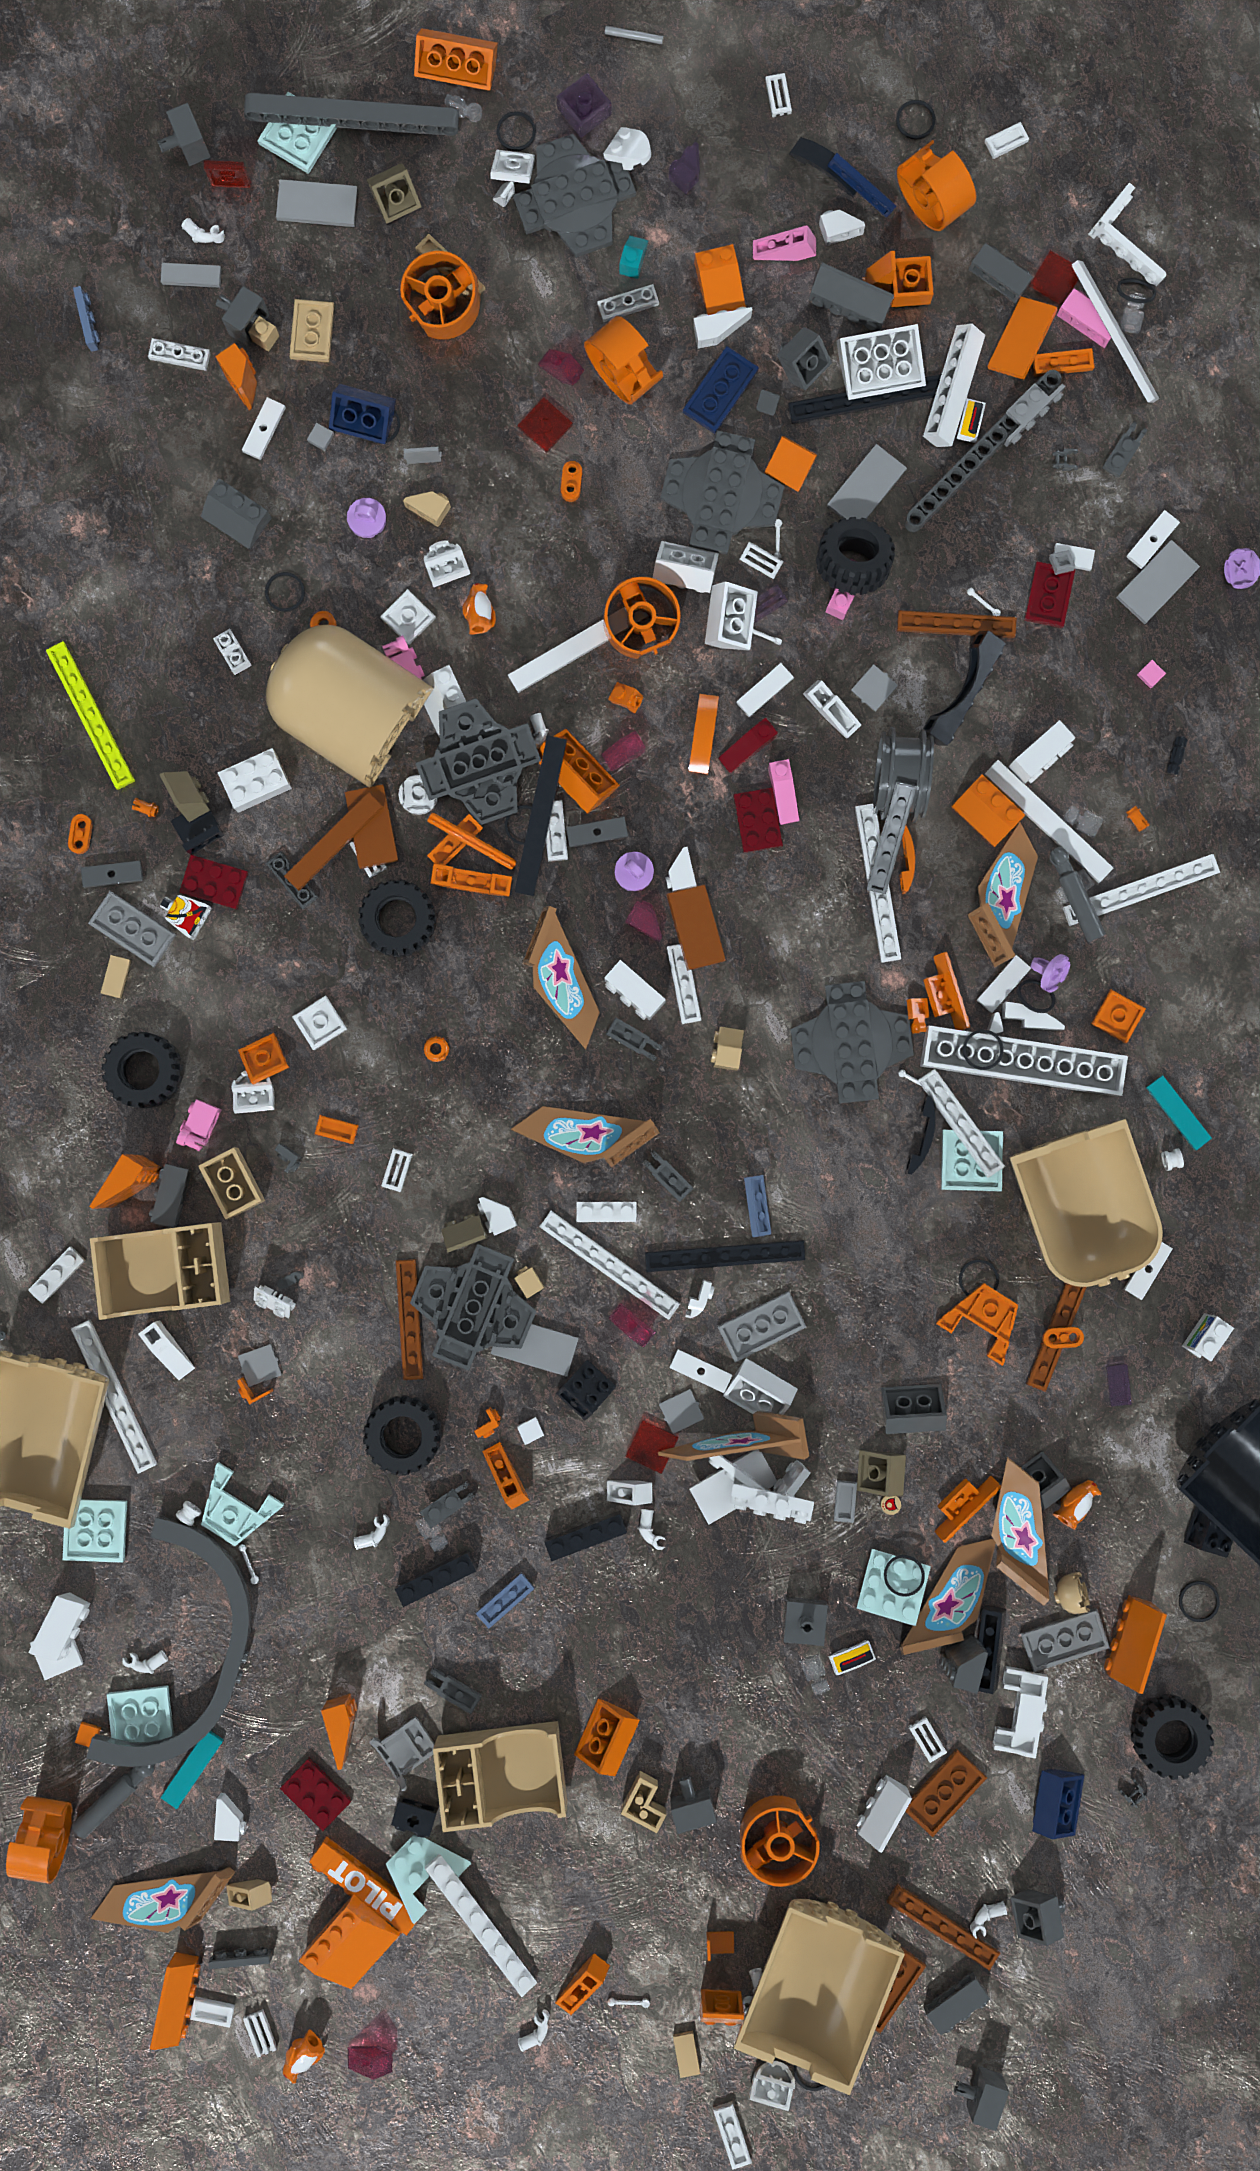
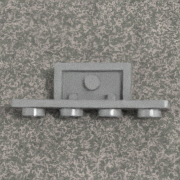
(1029, 407)

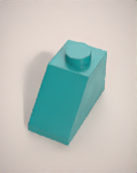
(633, 257)

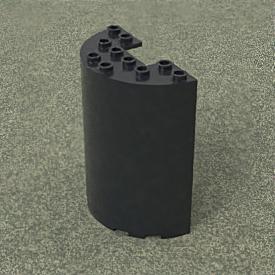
(1225, 1477)

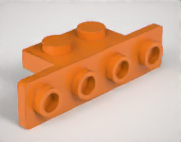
(945, 994)
(963, 1504)

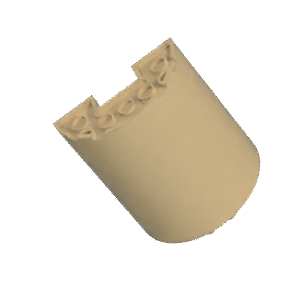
(47, 1434)
(821, 1993)

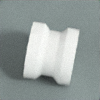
(1172, 1159)
(188, 1513)

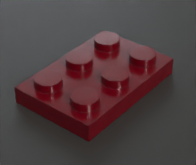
(1049, 596)
(758, 820)
(213, 882)
(316, 1794)

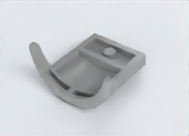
(405, 1749)

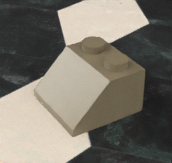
(394, 193)
(186, 793)
(463, 1233)
(881, 1473)

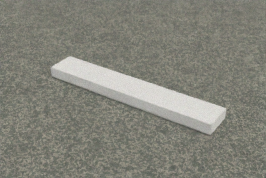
(961, 1123)

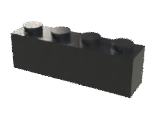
(585, 1536)
(436, 1578)
(991, 1638)

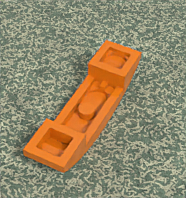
(703, 734)
(909, 854)
(471, 881)

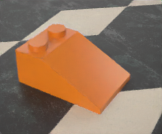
(719, 279)
(339, 1722)
(721, 2007)

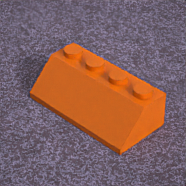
(455, 59)
(582, 774)
(175, 2001)

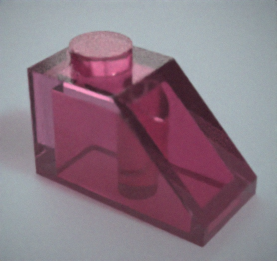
(561, 366)
(623, 751)
(644, 920)
(632, 1325)
(370, 2061)

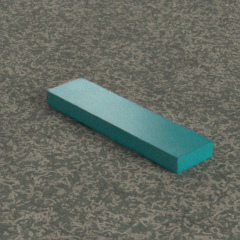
(1178, 1112)
(191, 1769)

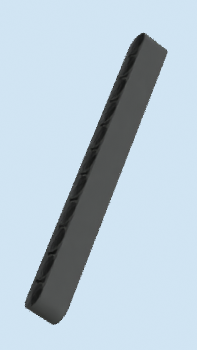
(351, 114)
(974, 457)

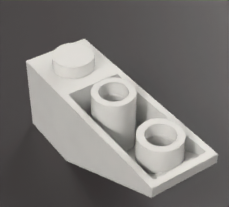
(714, 328)
(166, 1349)

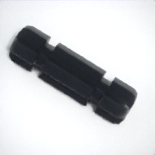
(1177, 755)

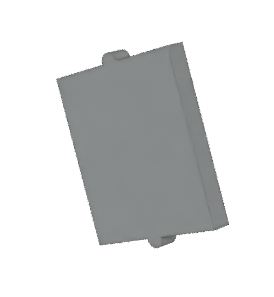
(422, 455)
(874, 687)
(259, 1365)
(681, 1411)

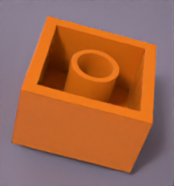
(912, 282)

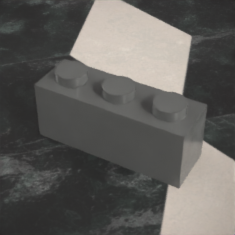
(1001, 272)
(170, 1195)
(956, 2003)

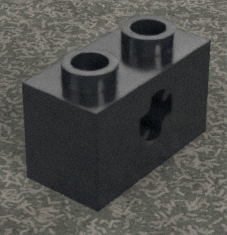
(406, 1809)

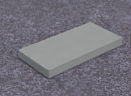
(317, 203)
(867, 485)
(1158, 582)
(132, 929)
(761, 1326)
(543, 1350)
(1064, 1640)

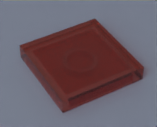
(227, 174)
(1055, 278)
(545, 425)
(647, 1443)

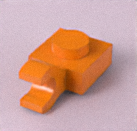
(918, 1011)

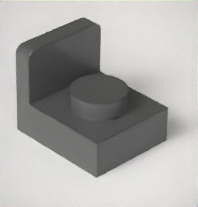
(286, 1154)

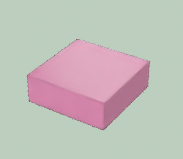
(1151, 674)

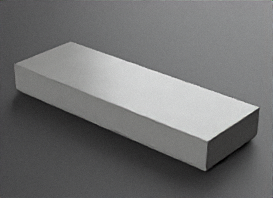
(191, 275)

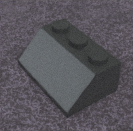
(235, 514)
(913, 1409)
(1051, 1481)

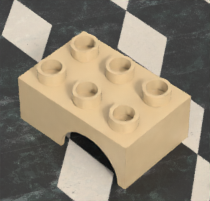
(160, 1270)
(499, 1774)

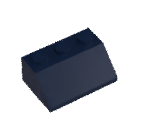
(361, 413)
(1058, 1803)

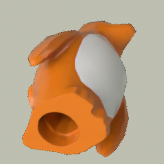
(478, 610)
(1077, 1503)
(302, 2055)

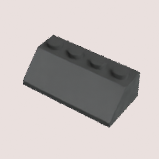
(851, 297)
(964, 1663)

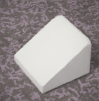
(504, 193)
(995, 1024)
(530, 1430)

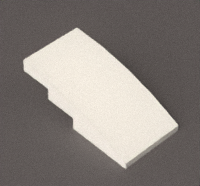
(715, 1491)

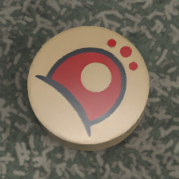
(890, 1505)

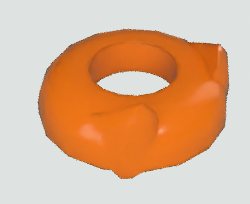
(322, 615)
(444, 1049)

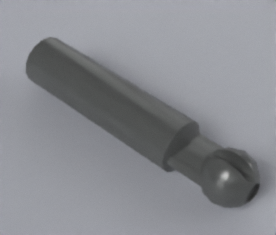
(1077, 895)
(110, 1800)

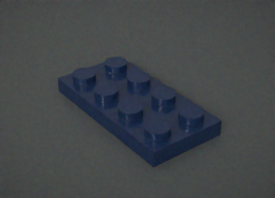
(720, 389)

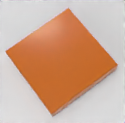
(790, 463)
(1118, 1016)
(263, 1058)

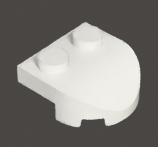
(628, 148)
(445, 563)
(252, 1097)
(698, 1304)
(772, 2085)

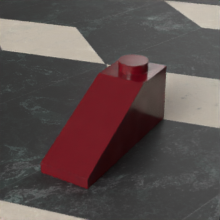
(748, 745)

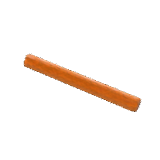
(471, 840)

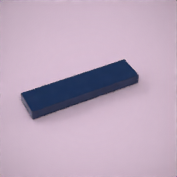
(861, 185)

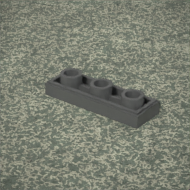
(584, 833)
(280, 867)
(100, 875)
(240, 1957)

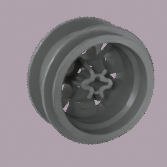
(907, 761)

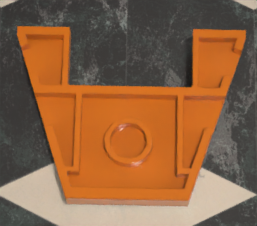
(989, 1311)

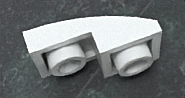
(232, 651)

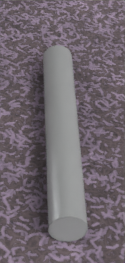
(636, 35)

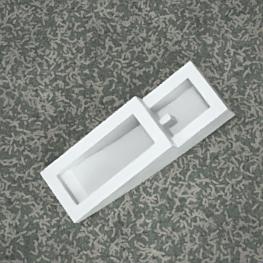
(832, 708)
(1030, 1019)

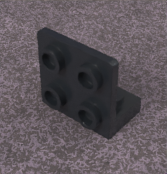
(197, 832)
(586, 1390)
(1207, 1535)

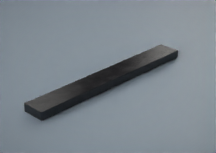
(839, 404)
(540, 815)
(725, 1256)

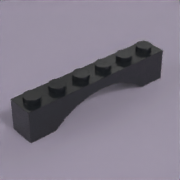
(983, 654)

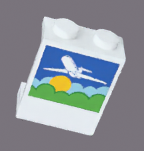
(1207, 1336)

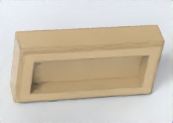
(116, 976)
(686, 2054)

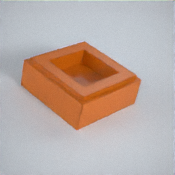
(86, 1732)

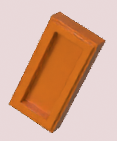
(336, 1129)

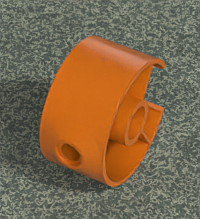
(936, 187)
(453, 284)
(621, 359)
(635, 601)
(40, 1840)
(766, 1851)

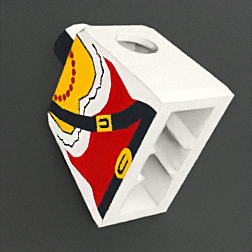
(186, 914)

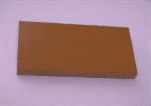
(376, 839)
(696, 927)
(945, 1792)
(907, 1975)

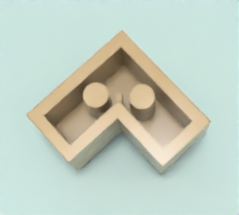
(728, 1049)
(639, 1805)

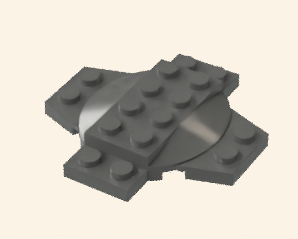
(574, 195)
(722, 492)
(478, 761)
(851, 1042)
(473, 1307)

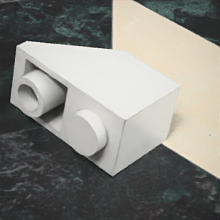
(498, 1216)

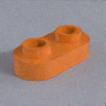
(571, 480)
(80, 834)
(1062, 1337)

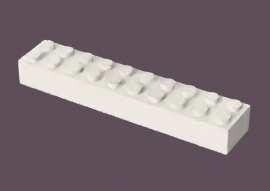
(1025, 1061)

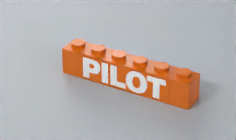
(363, 1882)

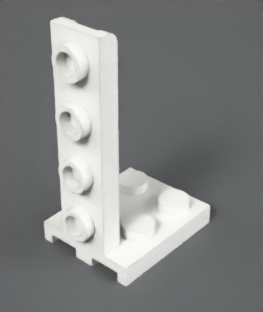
(1121, 245)
(795, 1476)

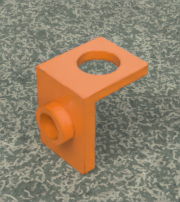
(246, 1392)
(719, 1943)

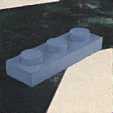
(87, 318)
(757, 1206)
(505, 1600)

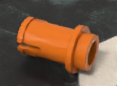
(150, 809)
(1137, 818)

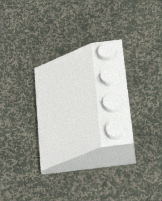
(881, 362)

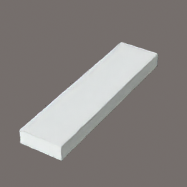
(683, 986)

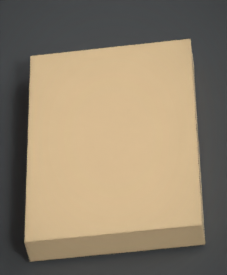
(312, 330)

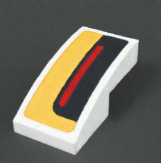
(971, 420)
(852, 1658)

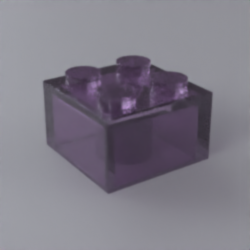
(584, 105)

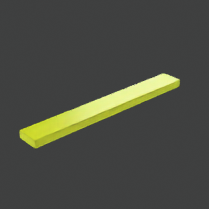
(90, 715)

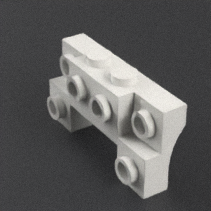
(771, 1502)
(1027, 1715)

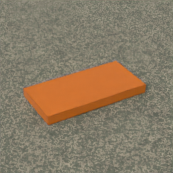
(1022, 338)

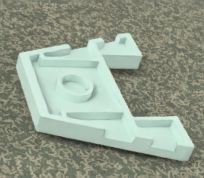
(228, 1515)
(409, 1873)

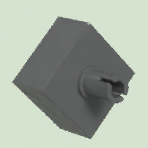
(185, 135)
(242, 313)
(804, 358)
(804, 1621)
(692, 1808)
(1038, 1916)
(985, 2097)

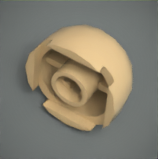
(1072, 1594)

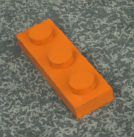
(1064, 362)
(450, 845)

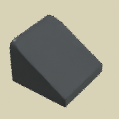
(768, 402)

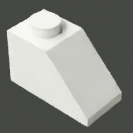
(839, 226)
(681, 873)
(629, 1491)
(228, 1820)

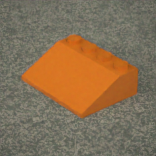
(126, 1179)
(1135, 1643)
(349, 1944)

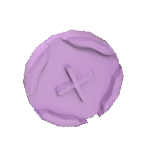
(366, 517)
(1242, 568)
(634, 871)
(1052, 971)

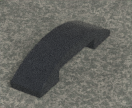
(819, 157)
(928, 1112)

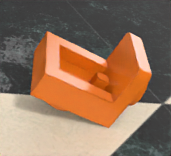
(626, 697)
(487, 1429)

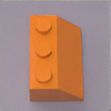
(239, 373)
(988, 810)
(606, 1738)

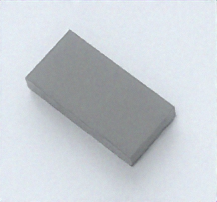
(845, 1501)

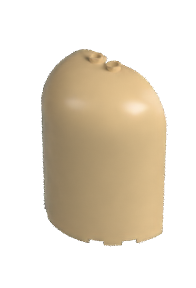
(343, 699)
(1090, 1205)

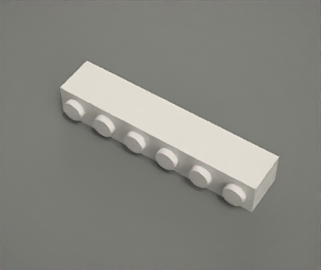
(954, 385)

